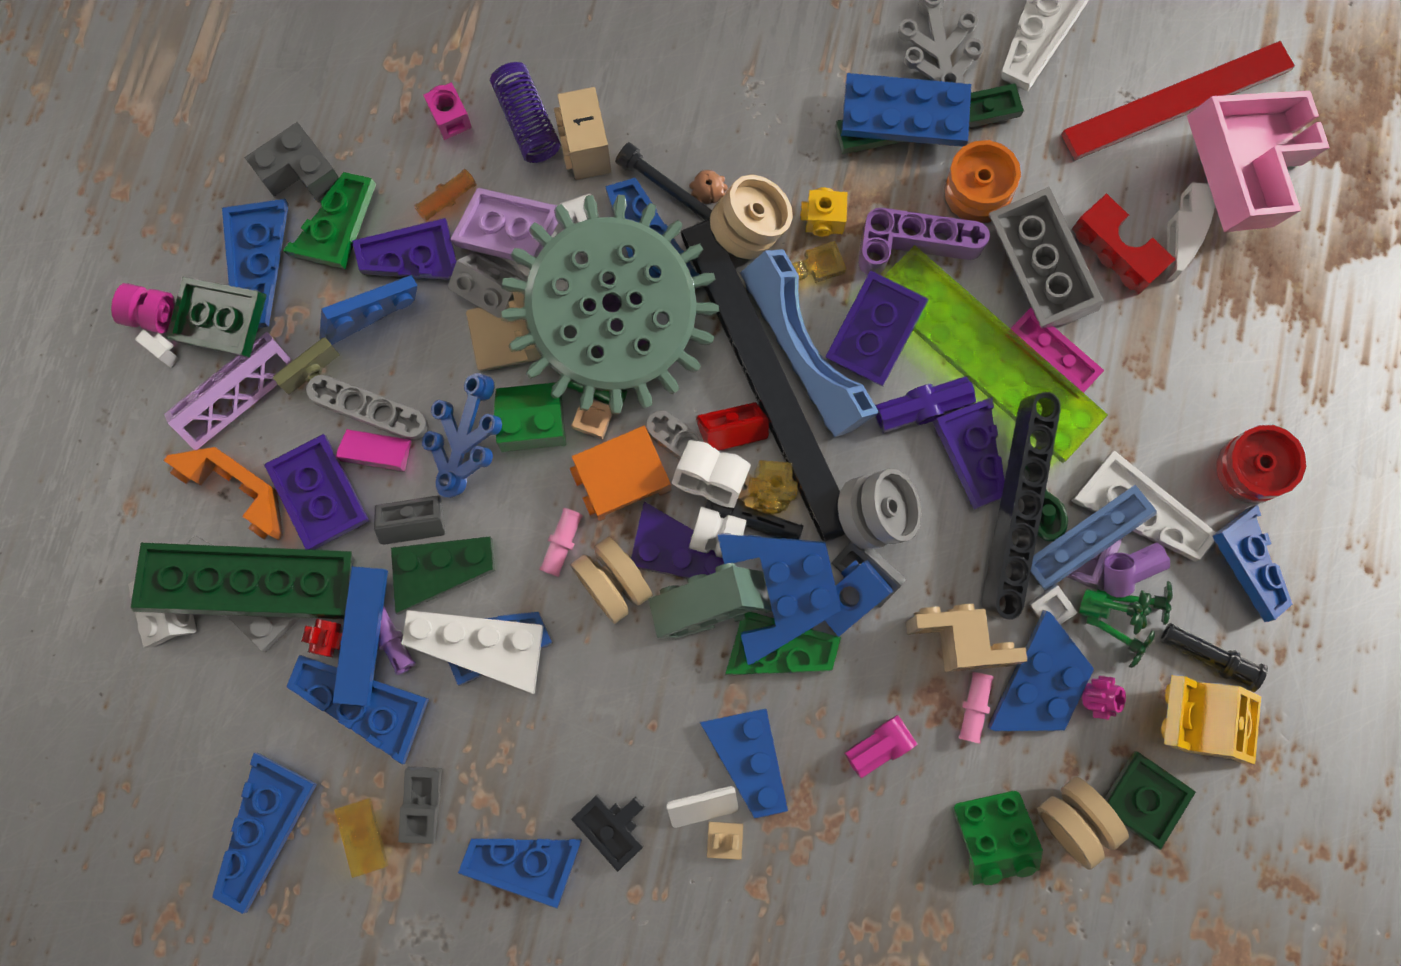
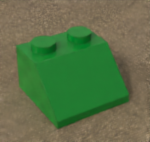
(529, 417)

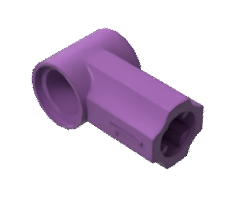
(1126, 570)

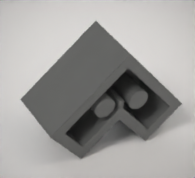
(292, 158)

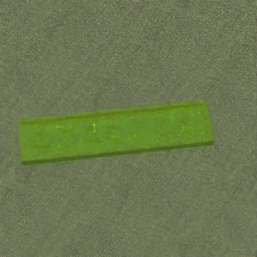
(991, 352)

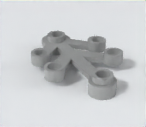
(940, 46)

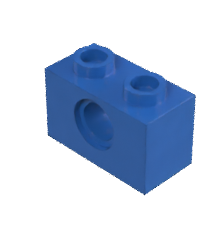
(871, 591)

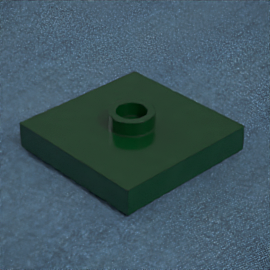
(1148, 799)

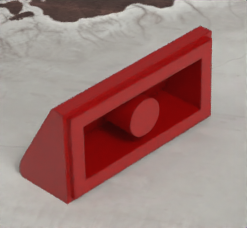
(733, 426)

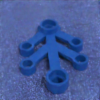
(452, 473)

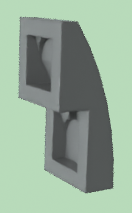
(420, 805)

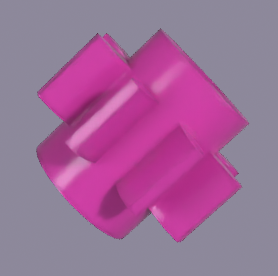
(1104, 697)

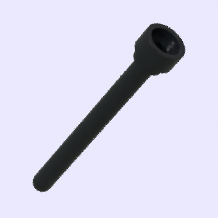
(630, 158)

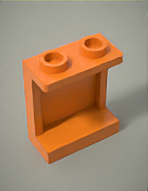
(620, 472)

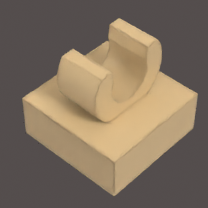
(725, 840)

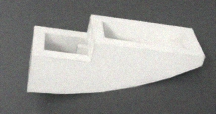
(1189, 227)

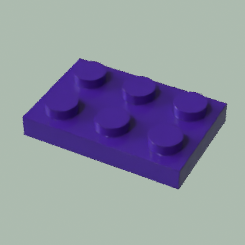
(877, 328)
(316, 493)

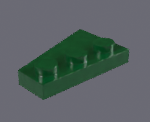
(434, 568)

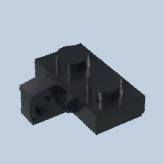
(611, 829)

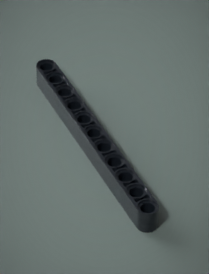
(768, 382)

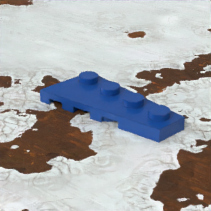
(254, 247)
(386, 724)

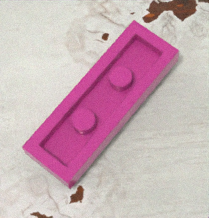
(1058, 351)

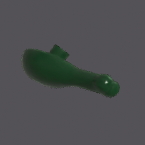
(1053, 517)

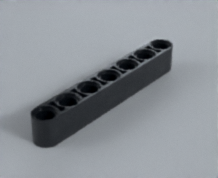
(1009, 517)

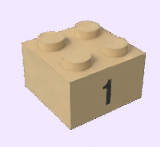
(582, 133)

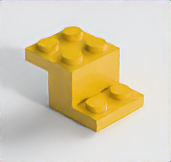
(1211, 719)

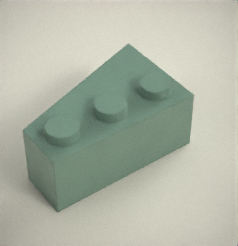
(708, 601)

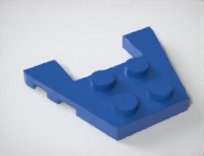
(797, 585)

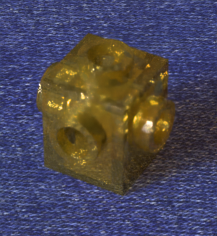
(772, 486)

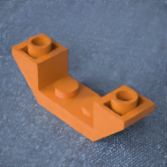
(200, 463)

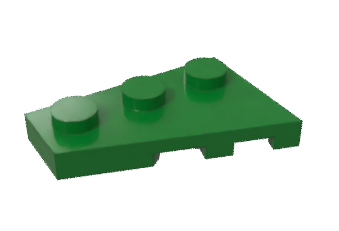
(806, 653)

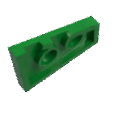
(336, 224)

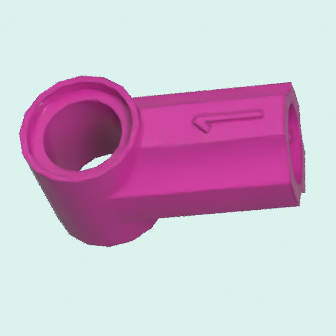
(888, 742)

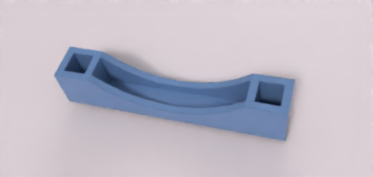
(775, 288)

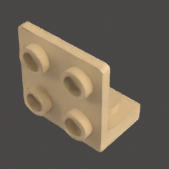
(492, 338)

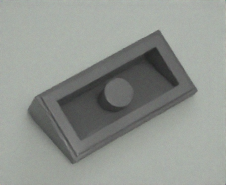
(409, 520)
(886, 570)

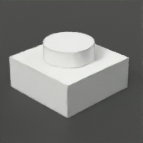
(158, 346)
(1055, 602)

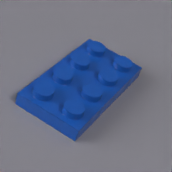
(906, 109)

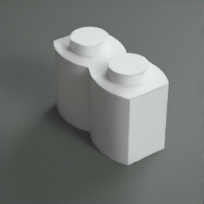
(711, 473)

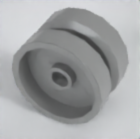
(879, 509)

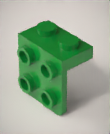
(998, 838)

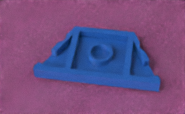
(1047, 685)

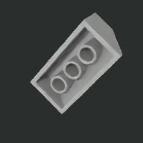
(1046, 259)

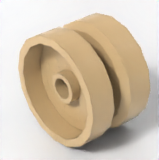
(751, 216)
(610, 581)
(1083, 822)

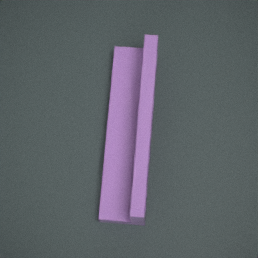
(218, 386)

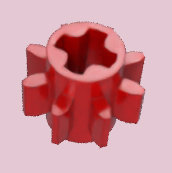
(323, 637)

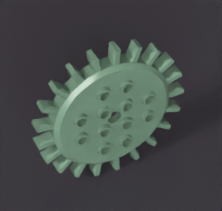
(551, 310)

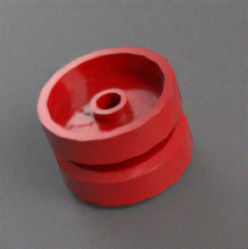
(1261, 464)

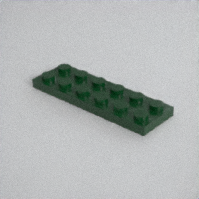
(241, 581)

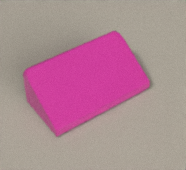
(374, 450)

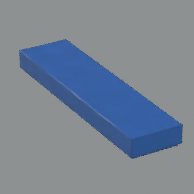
(360, 636)

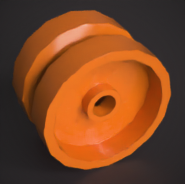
(981, 180)

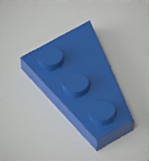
(523, 867)

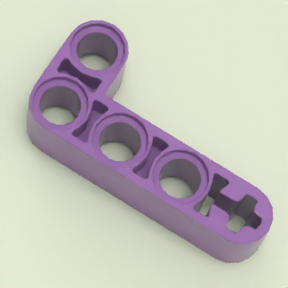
(924, 226)

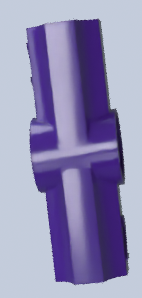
(925, 404)

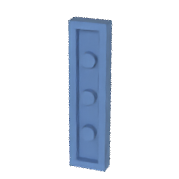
(1091, 537)

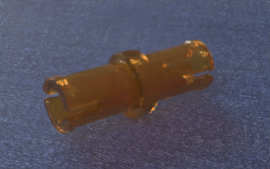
(445, 195)

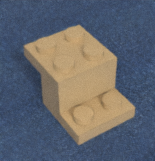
(965, 638)

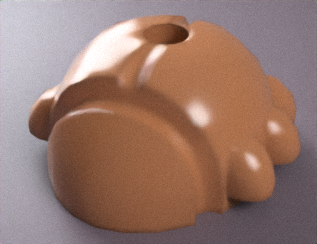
(708, 193)

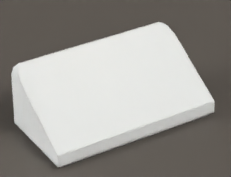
(702, 806)

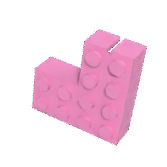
(1247, 151)

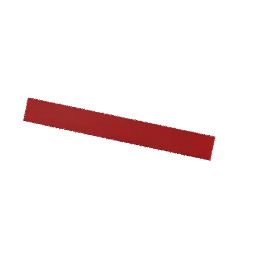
(1176, 100)

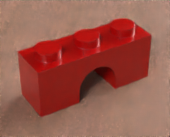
(1134, 265)

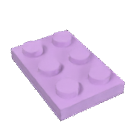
(500, 222)

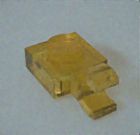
(821, 262)

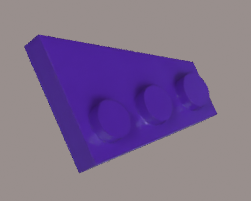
(664, 547)

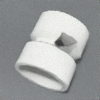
(709, 525)

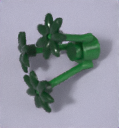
(1099, 605)

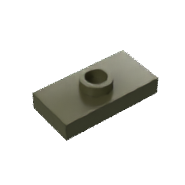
(306, 366)

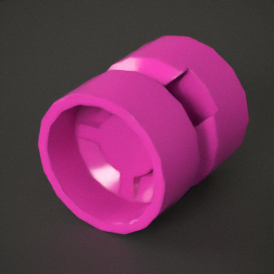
(138, 307)

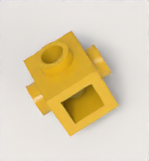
(824, 212)

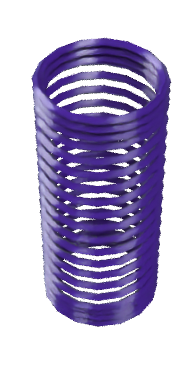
(538, 138)

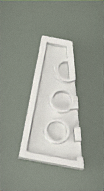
(1037, 38)
(1171, 526)
(486, 646)

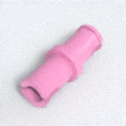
(561, 542)
(976, 707)

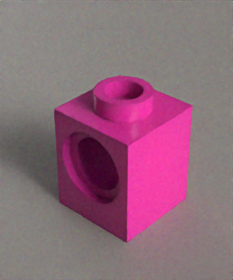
(448, 122)

